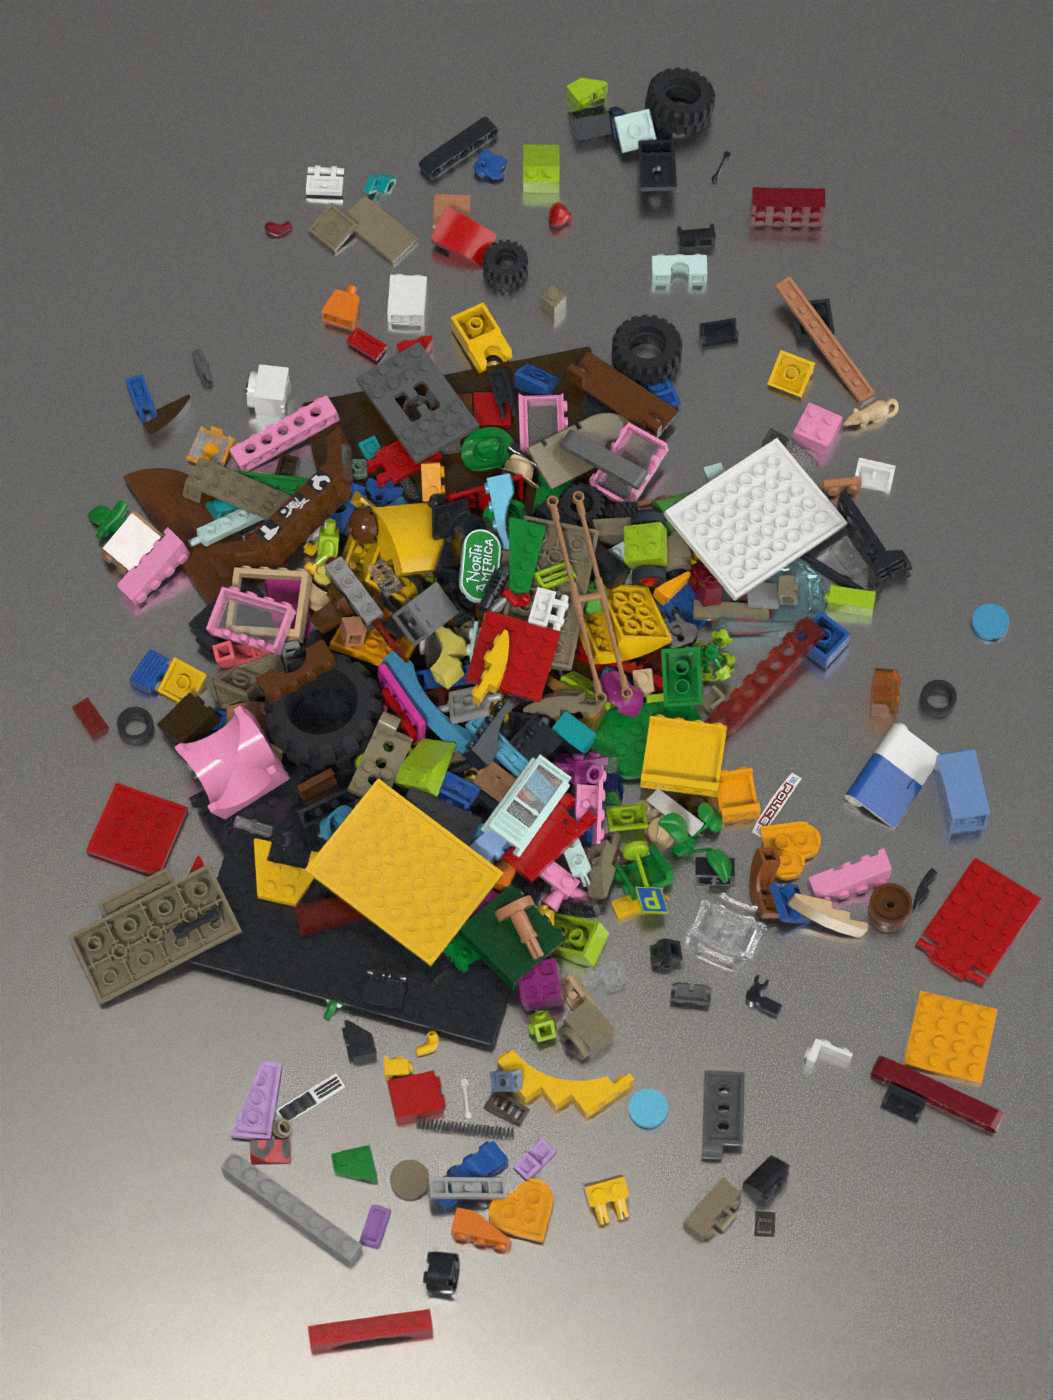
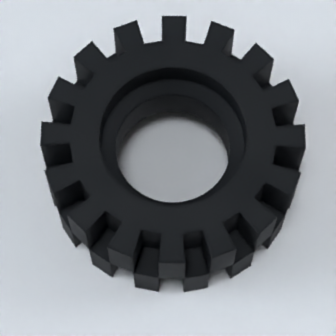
(621, 510)
(465, 614)

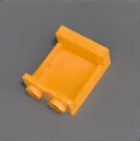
(737, 795)

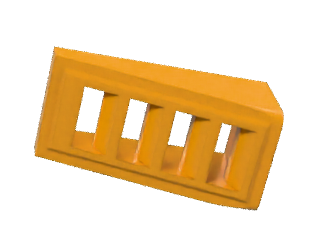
(669, 589)

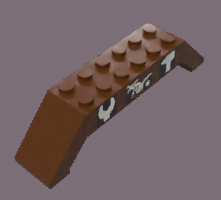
(295, 518)

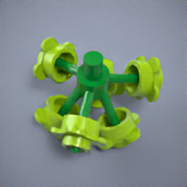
(722, 660)

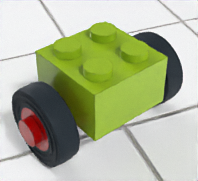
(646, 548)

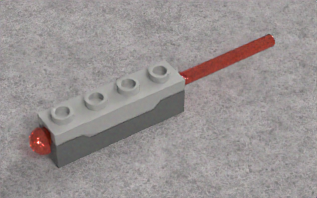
(359, 599)

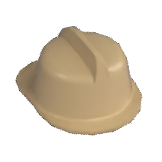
(520, 465)
(317, 598)
(655, 833)

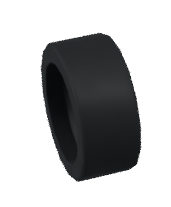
(938, 685)
(135, 712)

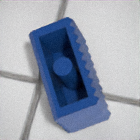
(150, 672)

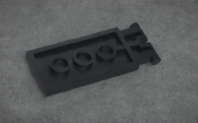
(219, 828)

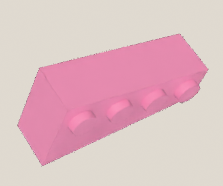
(154, 567)
(851, 878)

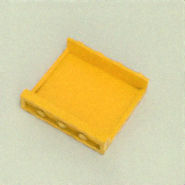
(683, 756)

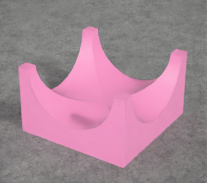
(235, 764)

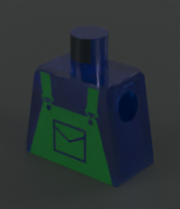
(613, 789)

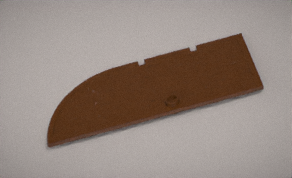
(163, 500)

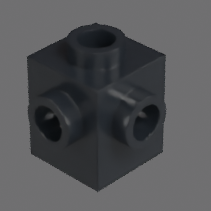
(666, 953)

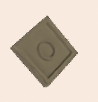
(333, 227)

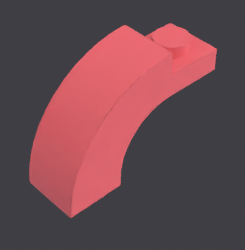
(231, 655)

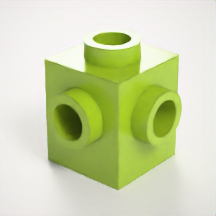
(542, 1025)

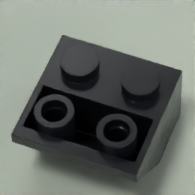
(766, 1179)

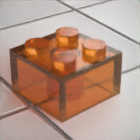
(884, 693)

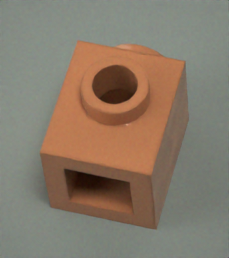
(353, 631)

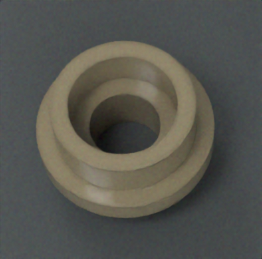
(286, 1128)

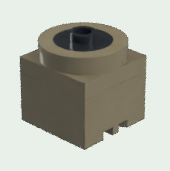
(677, 556)
(586, 1031)

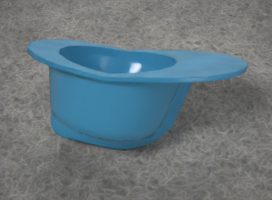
(332, 822)

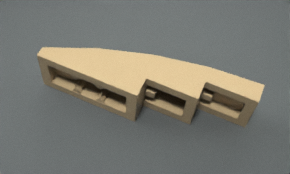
(823, 913)

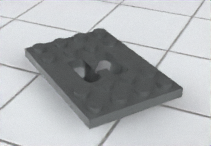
(434, 428)

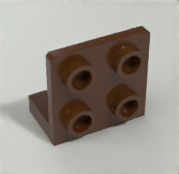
(332, 613)

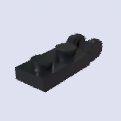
(501, 391)

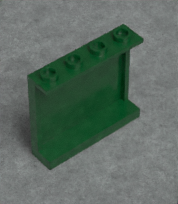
(500, 943)

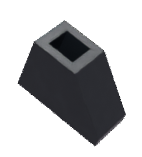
(360, 1041)

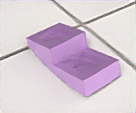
(535, 1159)

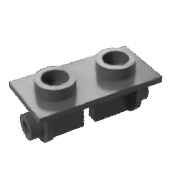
(699, 995)

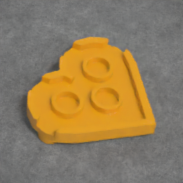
(794, 845)
(524, 1211)

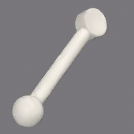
(464, 1083)

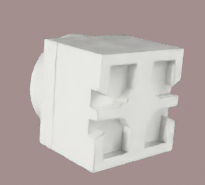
(269, 390)

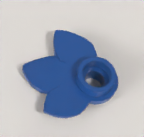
(490, 165)
(387, 493)

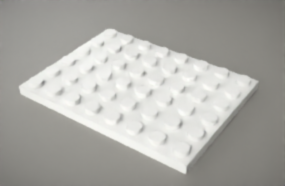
(755, 519)

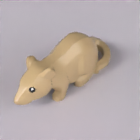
(873, 412)

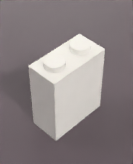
(407, 299)

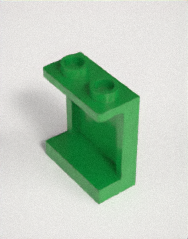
(656, 870)

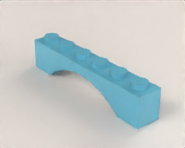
(501, 492)

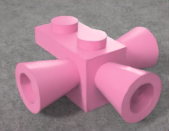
(563, 887)

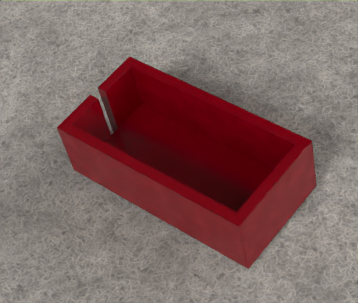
(787, 206)

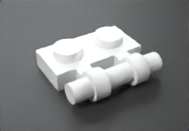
(324, 185)
(542, 607)

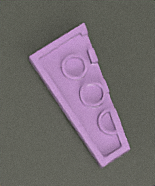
(260, 1104)

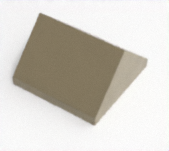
(238, 684)

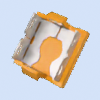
(211, 446)

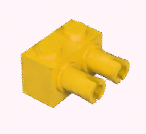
(604, 1191)

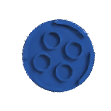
(684, 604)

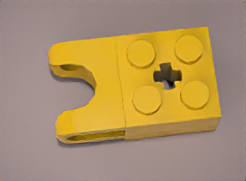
(480, 336)

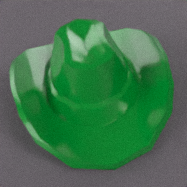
(486, 449)

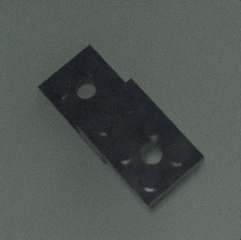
(657, 156)

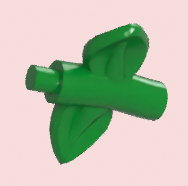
(107, 519)

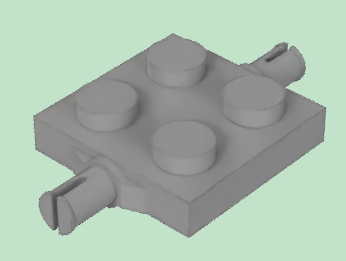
(461, 706)

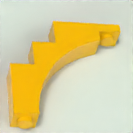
(586, 1095)

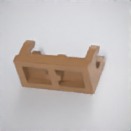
(494, 781)

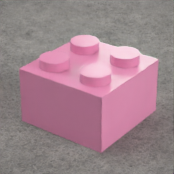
(817, 429)

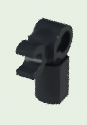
(754, 998)

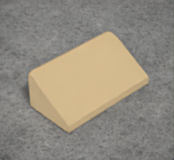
(575, 992)

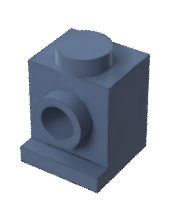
(506, 1080)

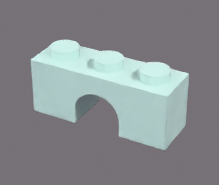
(693, 265)

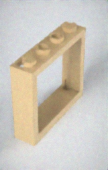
(282, 574)

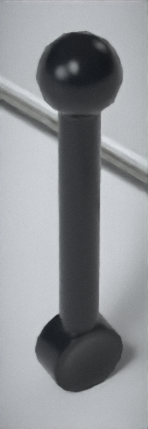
(727, 154)

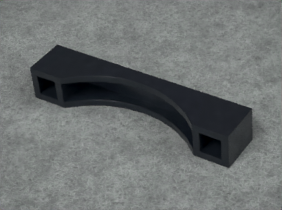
(484, 746)

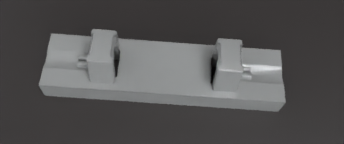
(466, 1188)

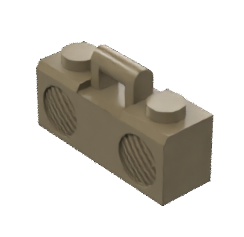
(711, 1208)

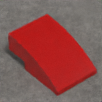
(462, 237)

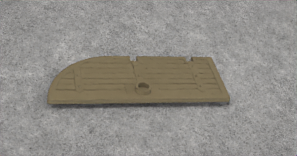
(560, 466)

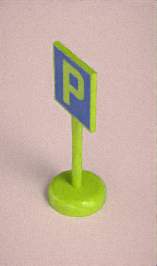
(650, 898)

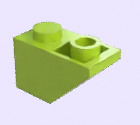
(586, 91)

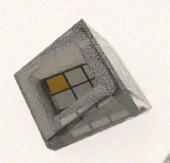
(764, 1224)

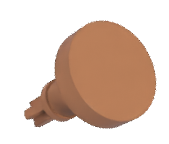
(517, 913)

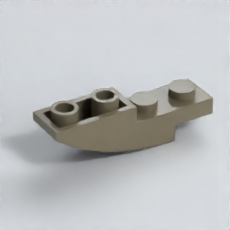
(558, 702)
(601, 865)

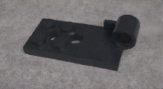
(201, 620)

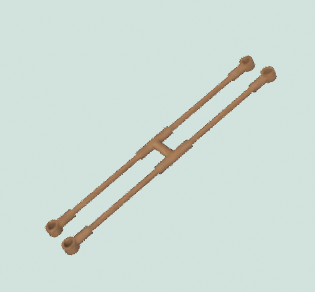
(599, 595)

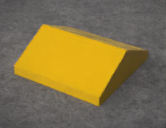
(181, 680)

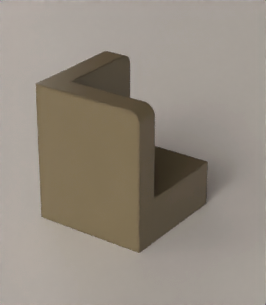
(712, 701)

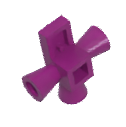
(582, 767)

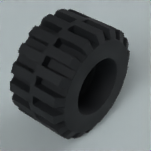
(505, 252)
(591, 498)

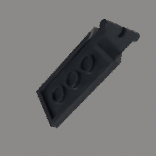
(444, 569)

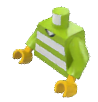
(325, 545)

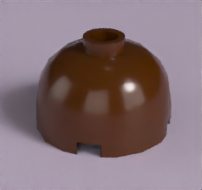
(362, 526)

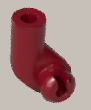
(276, 229)

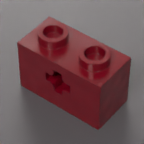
(705, 586)

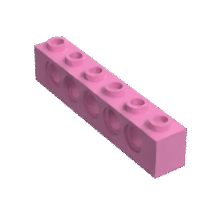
(294, 435)

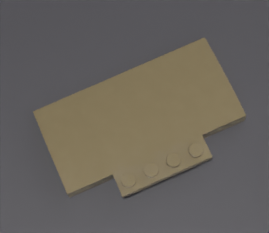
(549, 556)
(137, 932)

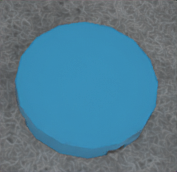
(990, 621)

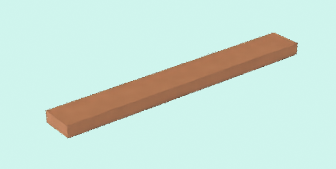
(824, 339)

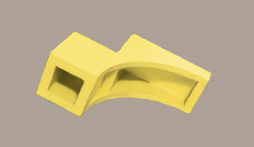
(448, 666)

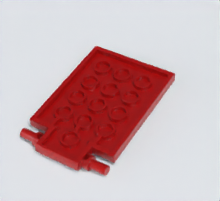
(978, 922)

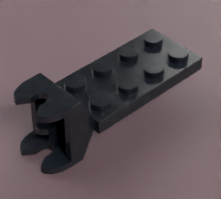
(883, 562)

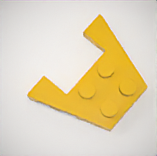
(279, 881)

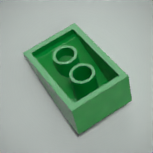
(682, 676)

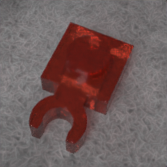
(655, 660)

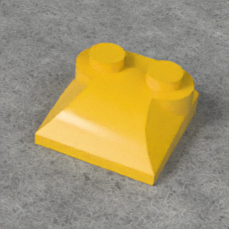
(791, 373)

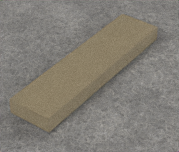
(727, 609)

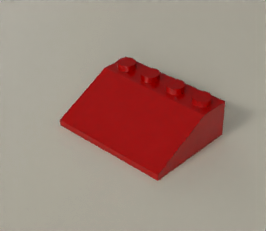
(479, 498)

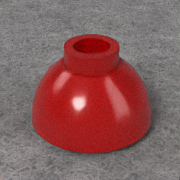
(558, 215)

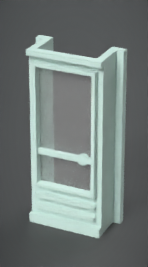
(528, 803)

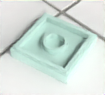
(634, 128)

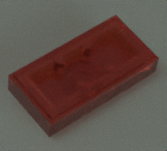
(90, 717)

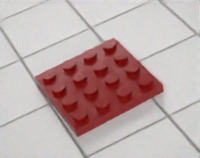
(528, 655)
(137, 829)

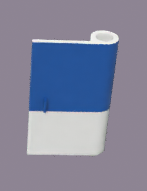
(893, 775)

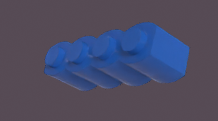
(481, 1164)

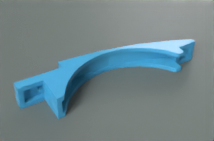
(433, 717)

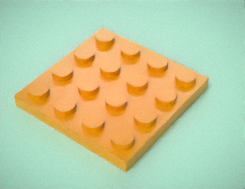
(374, 647)
(950, 1037)

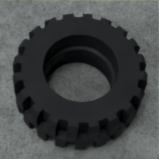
(682, 85)
(647, 330)

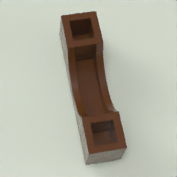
(277, 684)

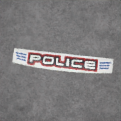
(777, 802)

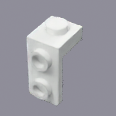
(826, 1047)

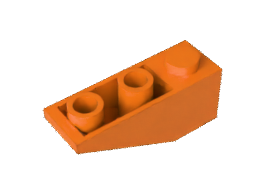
(474, 1227)

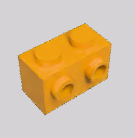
(431, 479)

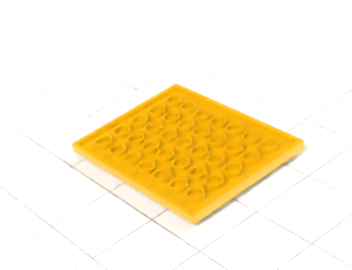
(404, 872)

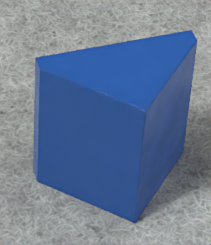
(535, 380)

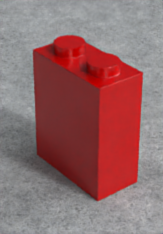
(416, 1096)

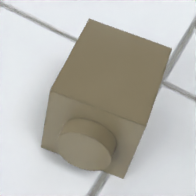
(553, 301)

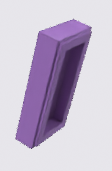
(375, 1226)

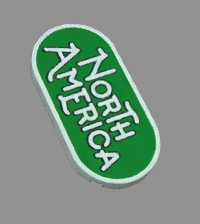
(478, 561)

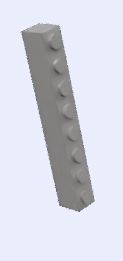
(291, 1208)

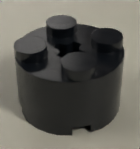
(442, 1272)

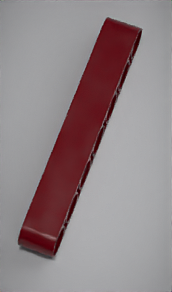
(938, 1094)

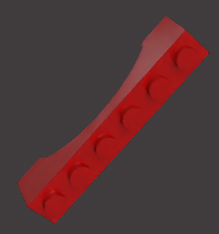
(393, 1325)

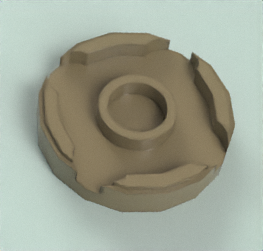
(409, 1179)

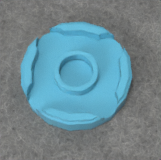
(648, 1108)

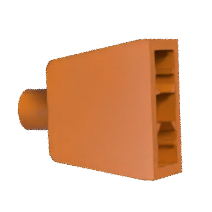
(342, 308)

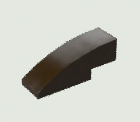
(167, 418)

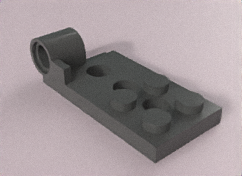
(712, 1136)

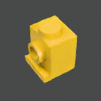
(397, 1067)

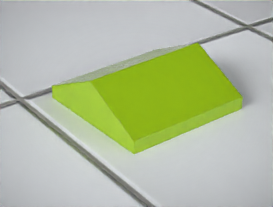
(626, 817)

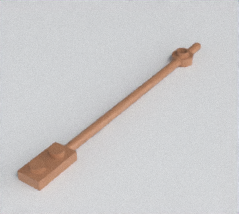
(829, 487)

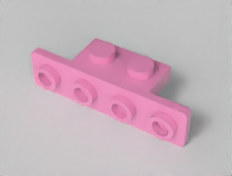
(590, 799)

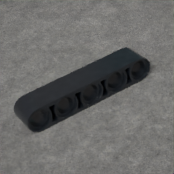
(458, 147)

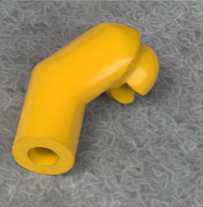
(430, 1044)

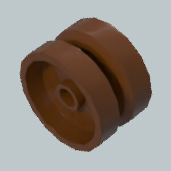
(889, 907)

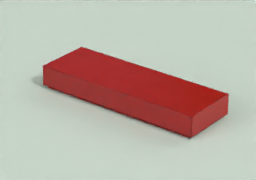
(395, 709)

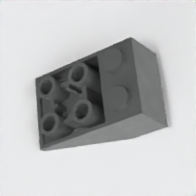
(424, 614)

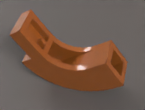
(762, 874)

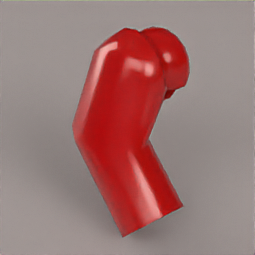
(516, 600)

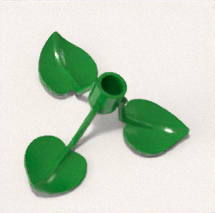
(676, 828)

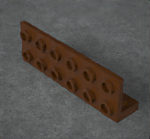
(622, 394)

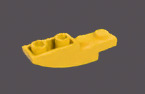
(495, 668)

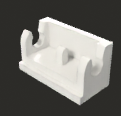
(875, 474)

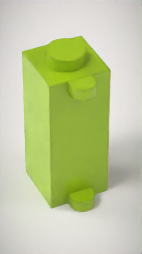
(850, 600)

